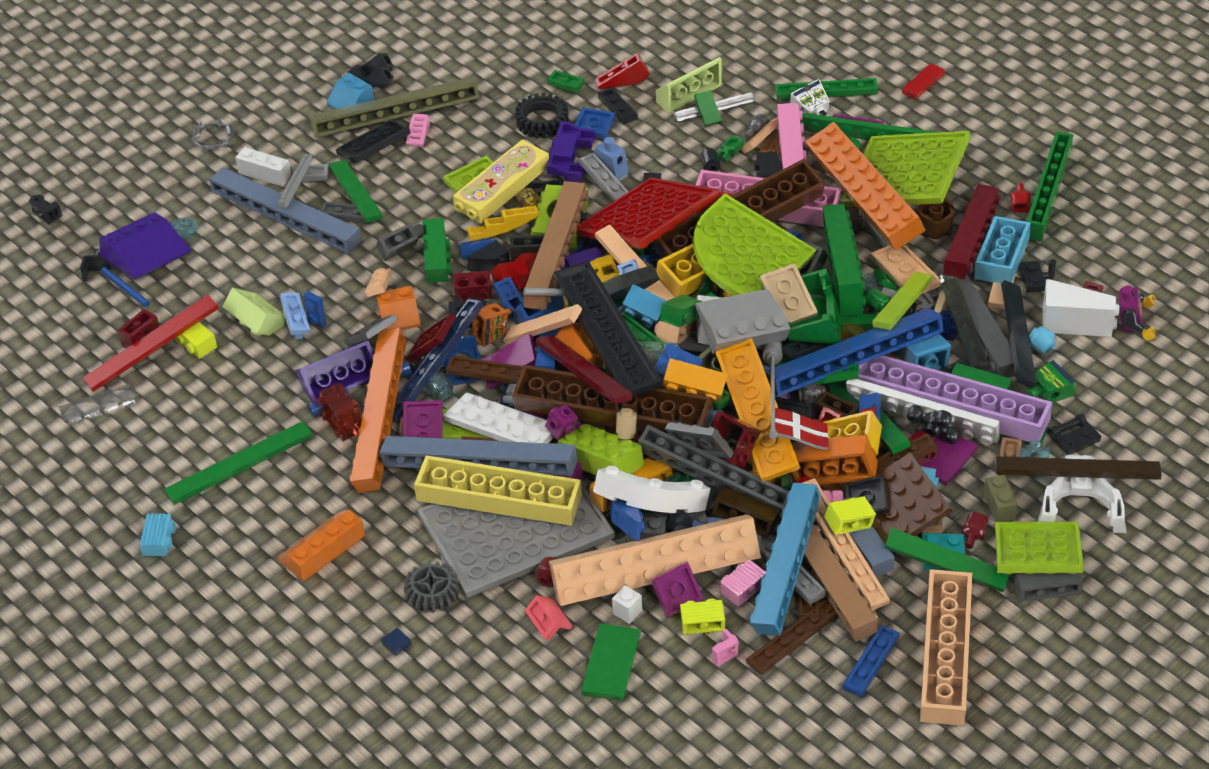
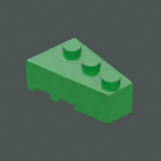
(435, 251)

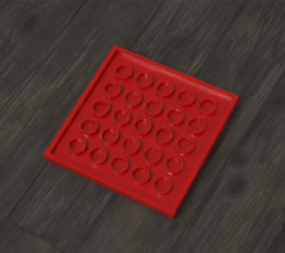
(649, 211)

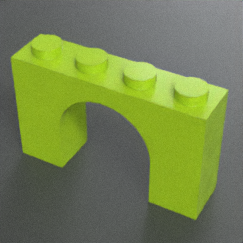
(546, 207)

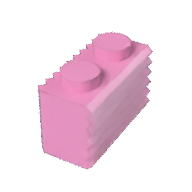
(742, 582)

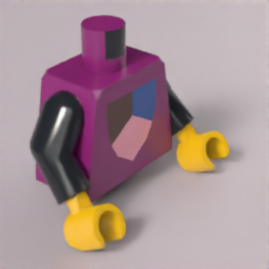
(1131, 311)

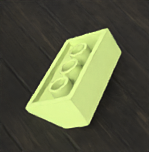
(684, 88)

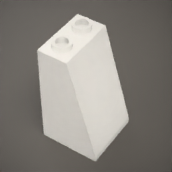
(1078, 310)

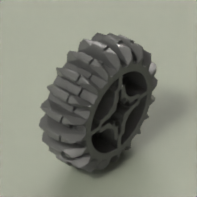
(444, 586)

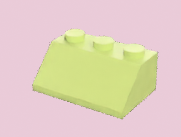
(254, 312)

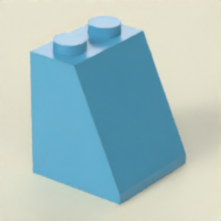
(930, 352)

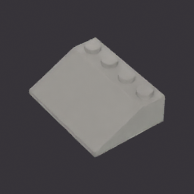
(742, 318)

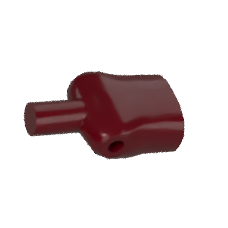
(974, 528)

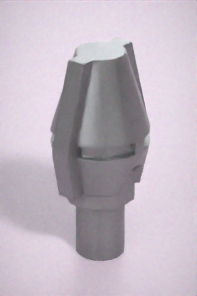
(755, 125)

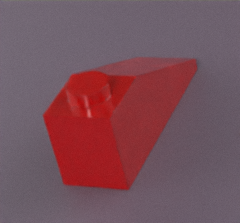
(626, 73)

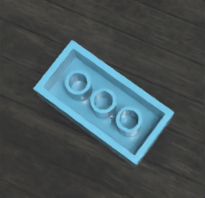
(1002, 250)

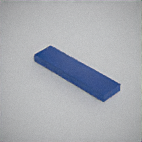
(871, 661)

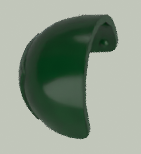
(707, 287)

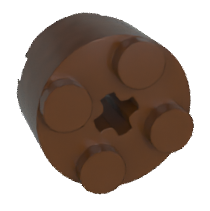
(937, 218)

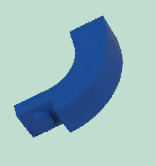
(512, 299)

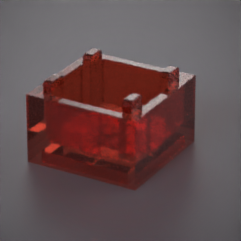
(340, 411)

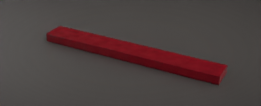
(584, 369)

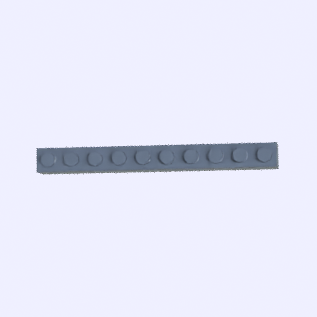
(296, 215)
(524, 456)

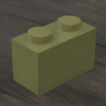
(1000, 499)

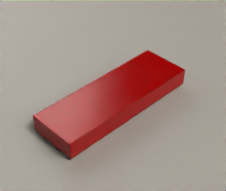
(923, 81)

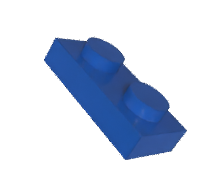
(315, 309)

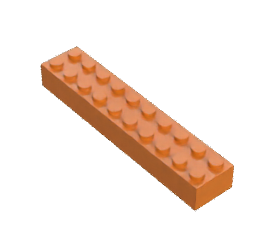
(865, 186)

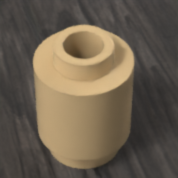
(626, 423)

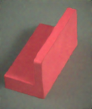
(547, 616)

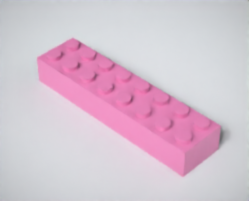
(732, 183)

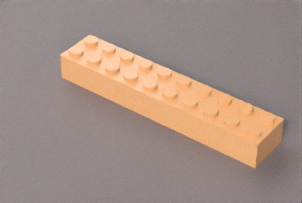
(637, 562)

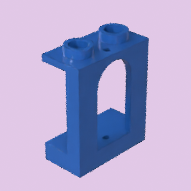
(466, 346)

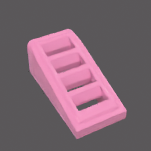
(419, 128)

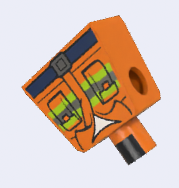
(490, 323)

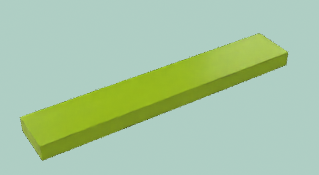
(902, 300)

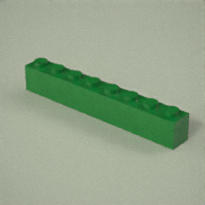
(1049, 185)

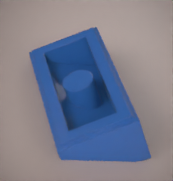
(469, 247)

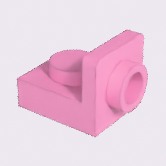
(725, 650)

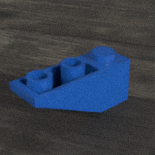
(627, 518)

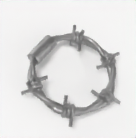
(206, 147)

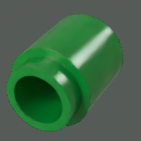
(876, 299)

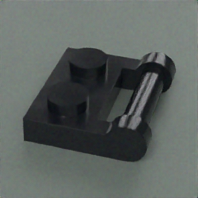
(1077, 439)

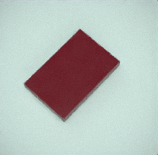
(430, 338)

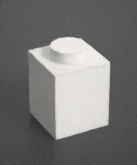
(627, 604)

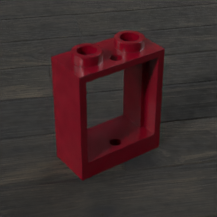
(723, 423)

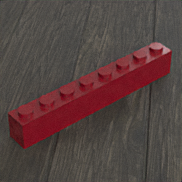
(972, 231)

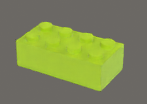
(601, 449)

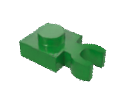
(730, 146)

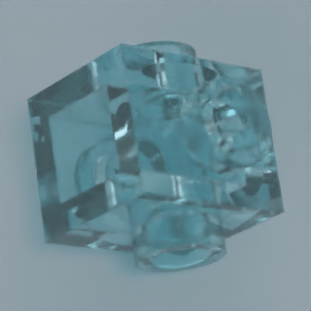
(1035, 446)

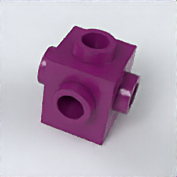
(561, 421)

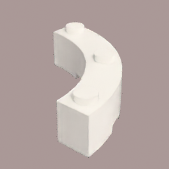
(651, 493)

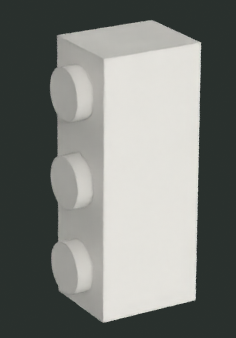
(263, 166)

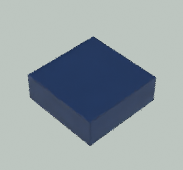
(396, 641)

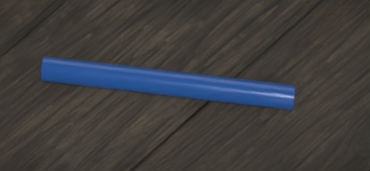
(128, 289)

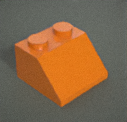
(400, 303)

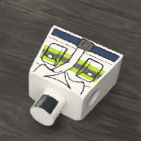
(811, 99)

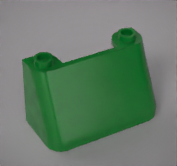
(824, 326)

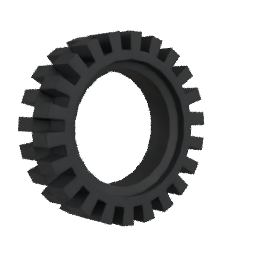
(541, 103)

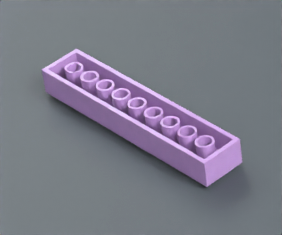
(1017, 413)

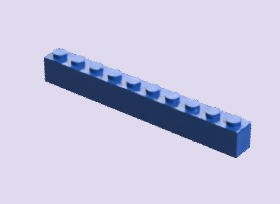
(855, 351)

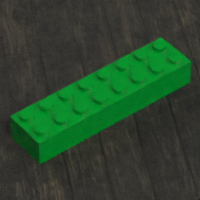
(844, 260)

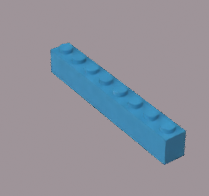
(785, 559)

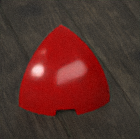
(518, 270)

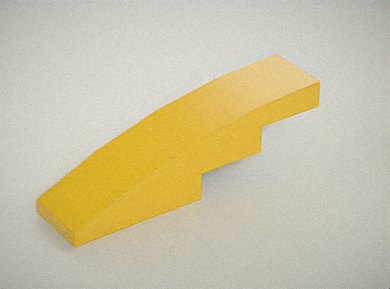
(508, 221)

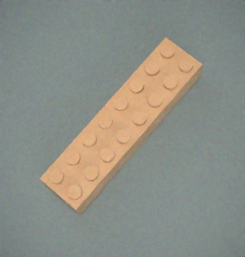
(946, 648)

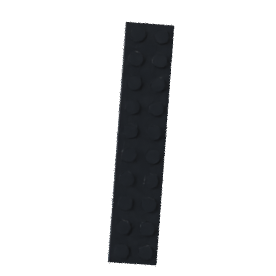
(607, 329)

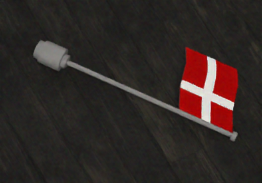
(788, 423)

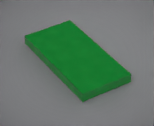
(611, 662)

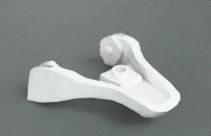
(1084, 486)

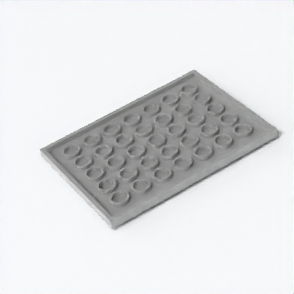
(497, 548)

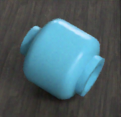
(1042, 340)

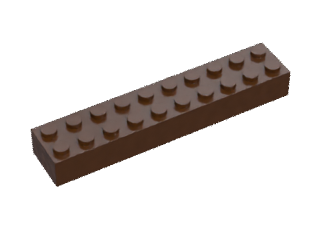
(770, 198)
(544, 389)

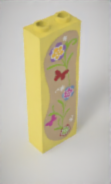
(501, 181)

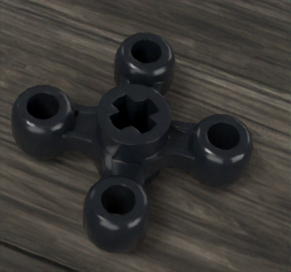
(934, 423)

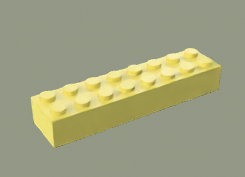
(498, 490)

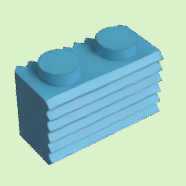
(157, 535)

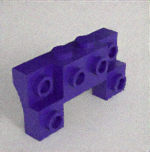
(564, 151)

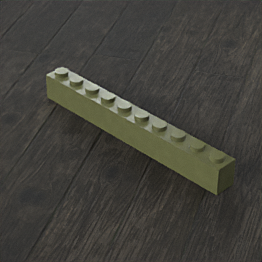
(394, 107)

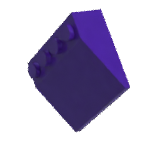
(143, 246)

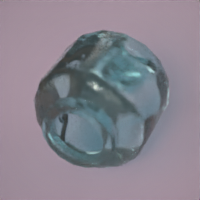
(440, 386)

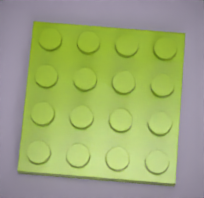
(1038, 547)

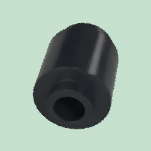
(710, 160)

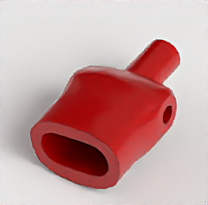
(1020, 199)

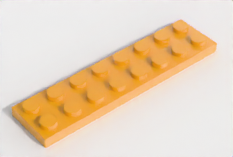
(753, 405)

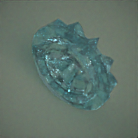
(187, 223)

